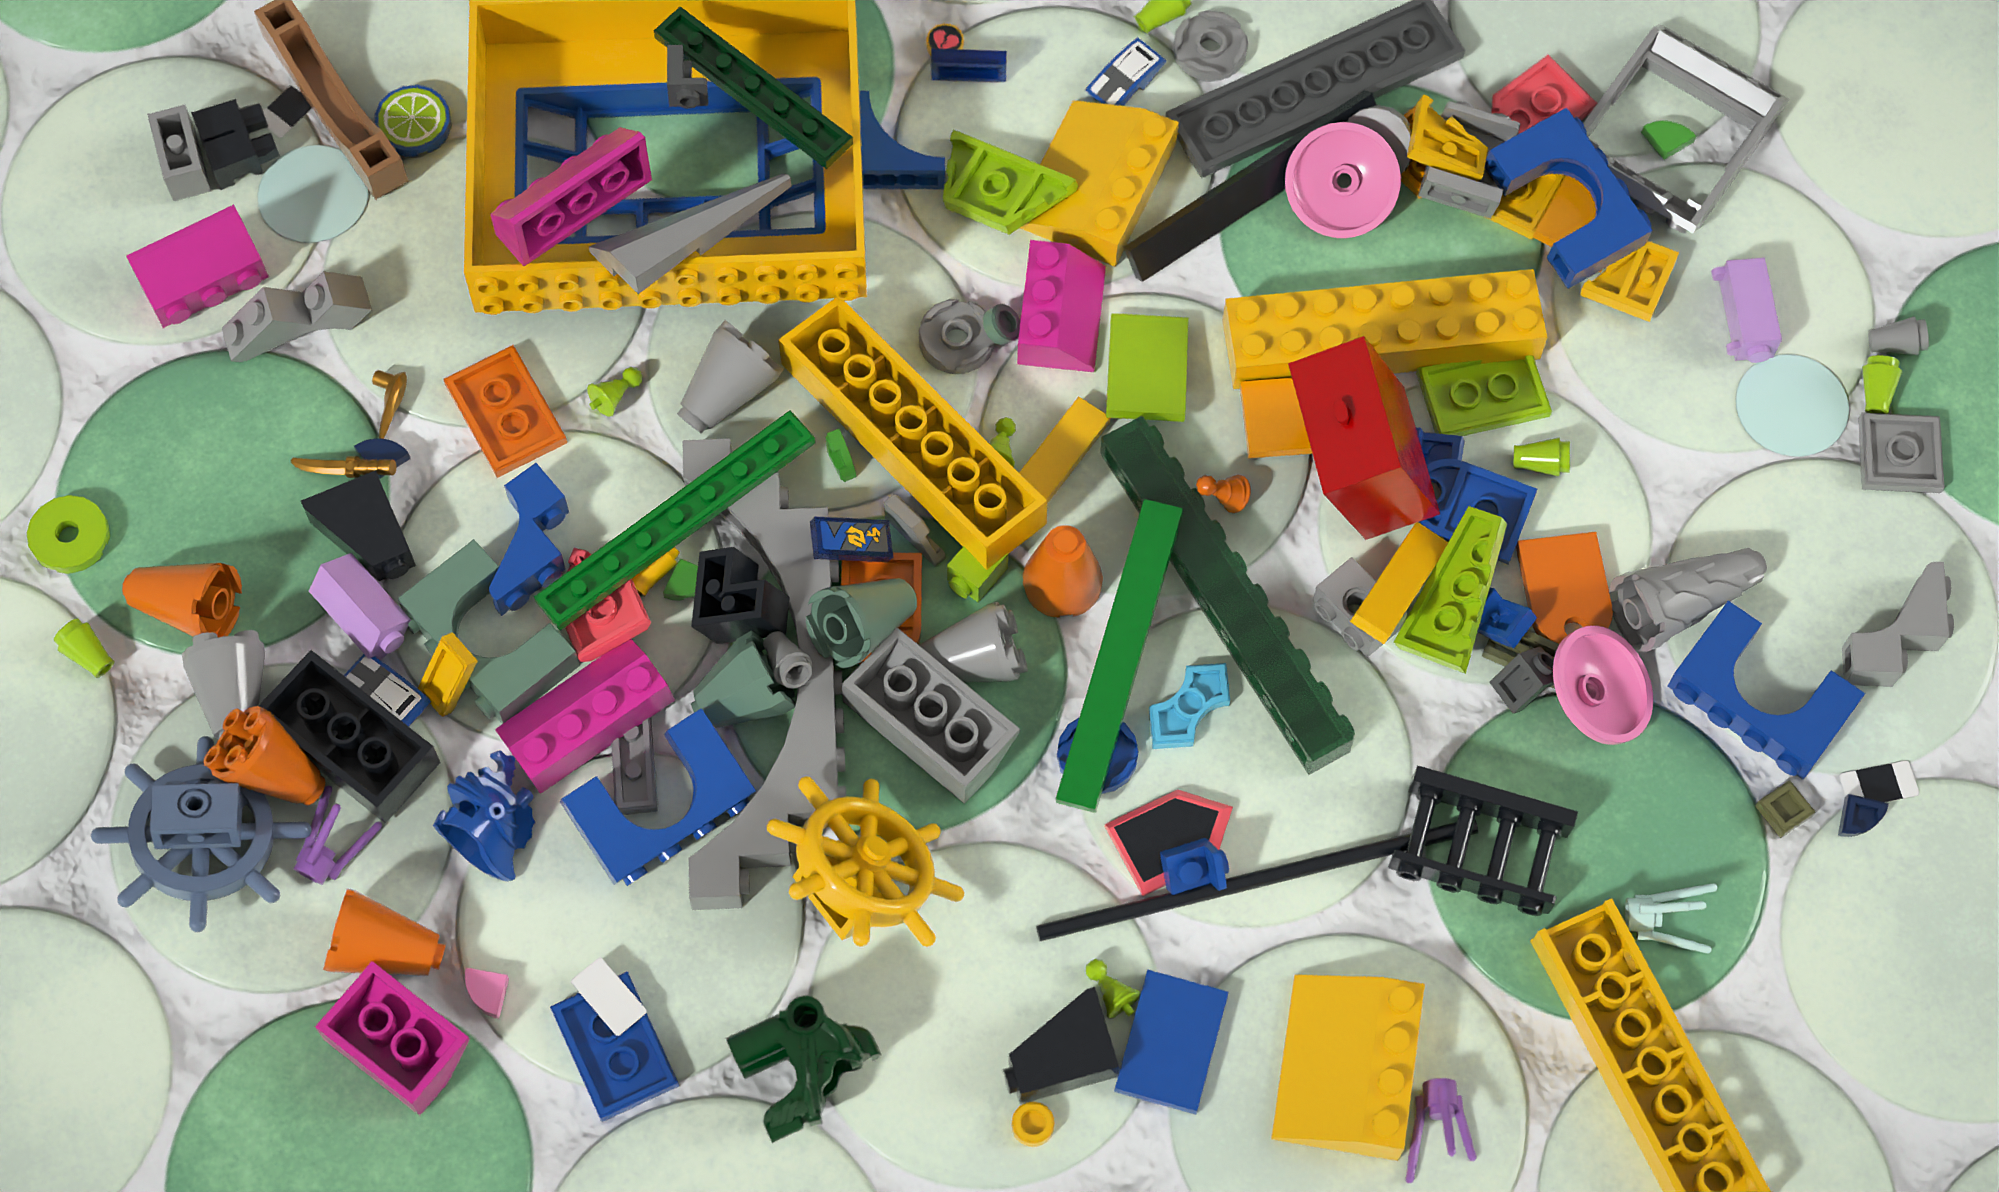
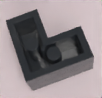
(733, 600)

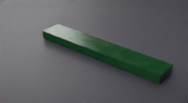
(755, 88)

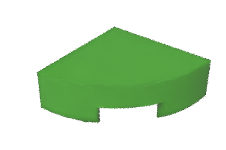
(1668, 137)
(840, 455)
(682, 581)

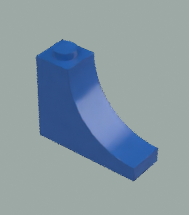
(890, 164)

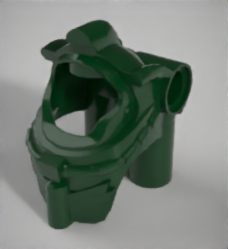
(816, 1052)

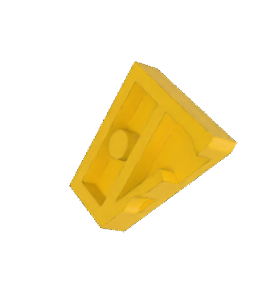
(1445, 143)
(1634, 281)

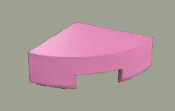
(486, 990)

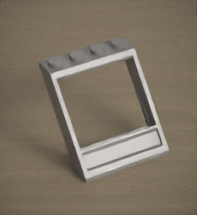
(1710, 82)

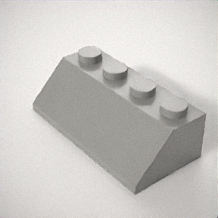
(929, 714)

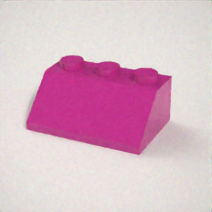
(198, 266)
(1060, 308)
(394, 1037)

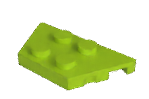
(999, 185)

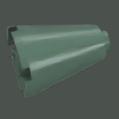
(858, 617)

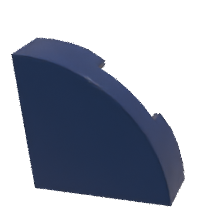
(382, 449)
(1860, 815)

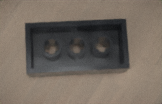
(372, 732)

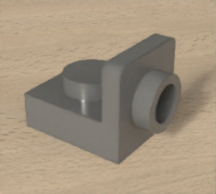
(681, 87)
(1524, 678)

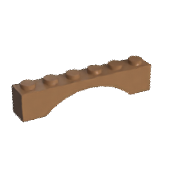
(322, 87)

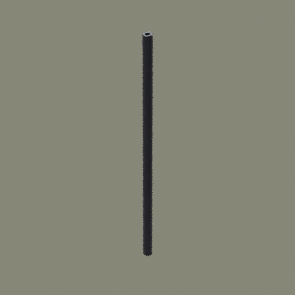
(1240, 883)

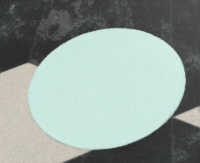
(311, 194)
(1792, 405)

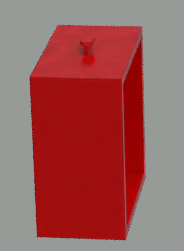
(1363, 438)

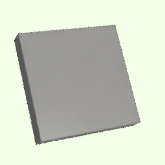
(1901, 453)

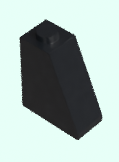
(362, 523)
(1064, 1053)

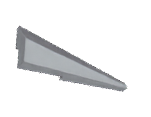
(656, 248)

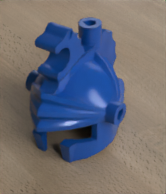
(488, 818)

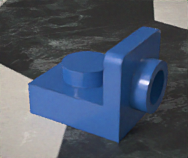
(1194, 866)

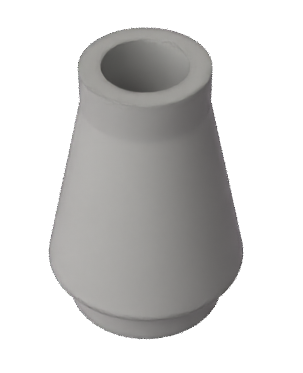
(1900, 337)
(788, 662)

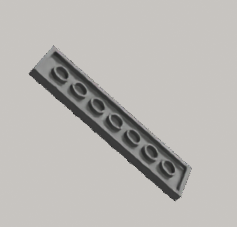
(1313, 82)

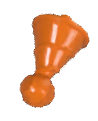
(1231, 492)

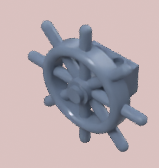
(198, 817)

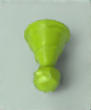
(607, 395)
(1004, 427)
(1115, 994)

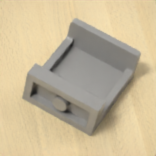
(1460, 192)

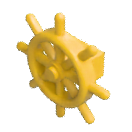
(854, 875)

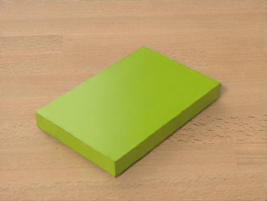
(1147, 367)
(1484, 396)

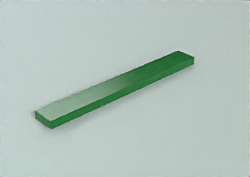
(674, 520)
(1119, 656)

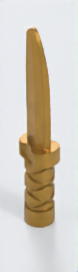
(351, 467)

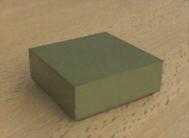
(1785, 809)

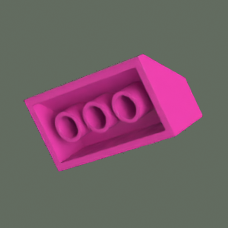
(573, 194)
(585, 714)

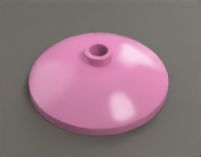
(1314, 175)
(1602, 685)

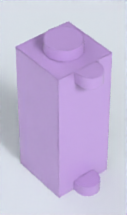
(1749, 309)
(360, 606)

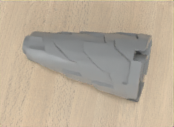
(1675, 596)

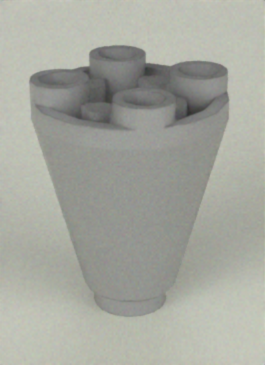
(726, 378)
(980, 646)
(225, 673)

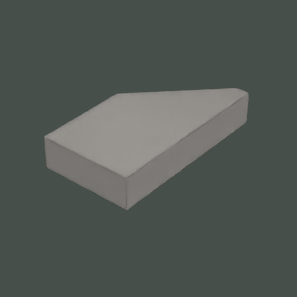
(913, 528)

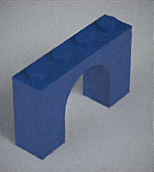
(1563, 148)
(1789, 739)
(625, 847)

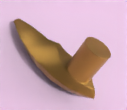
(395, 389)

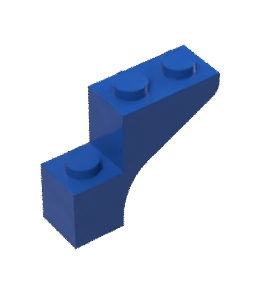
(531, 556)

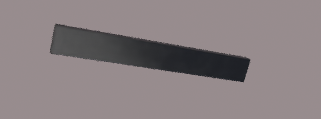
(1226, 201)

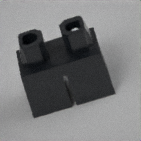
(227, 140)

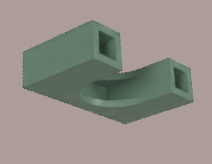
(503, 682)

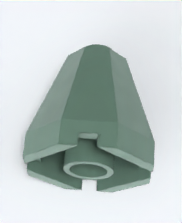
(742, 686)

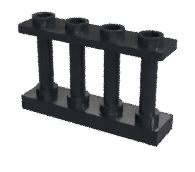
(1511, 812)

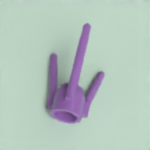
(315, 859)
(1443, 1104)

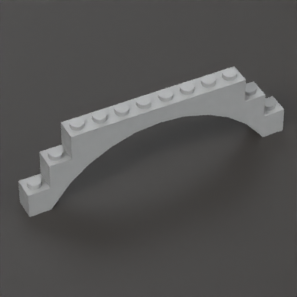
(810, 747)

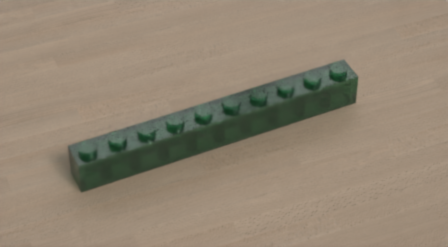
(1231, 601)

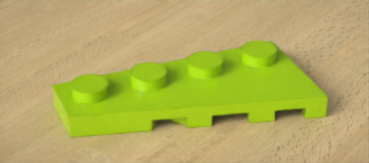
(1453, 599)

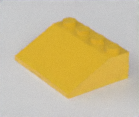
(1117, 163)
(1349, 1064)

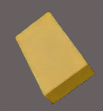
(447, 674)

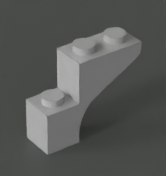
(282, 315)
(1920, 625)

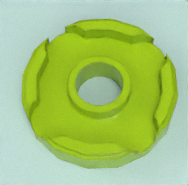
(53, 519)

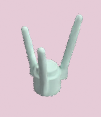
(1646, 912)

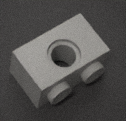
(179, 152)
(1343, 588)

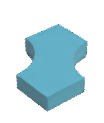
(1176, 719)

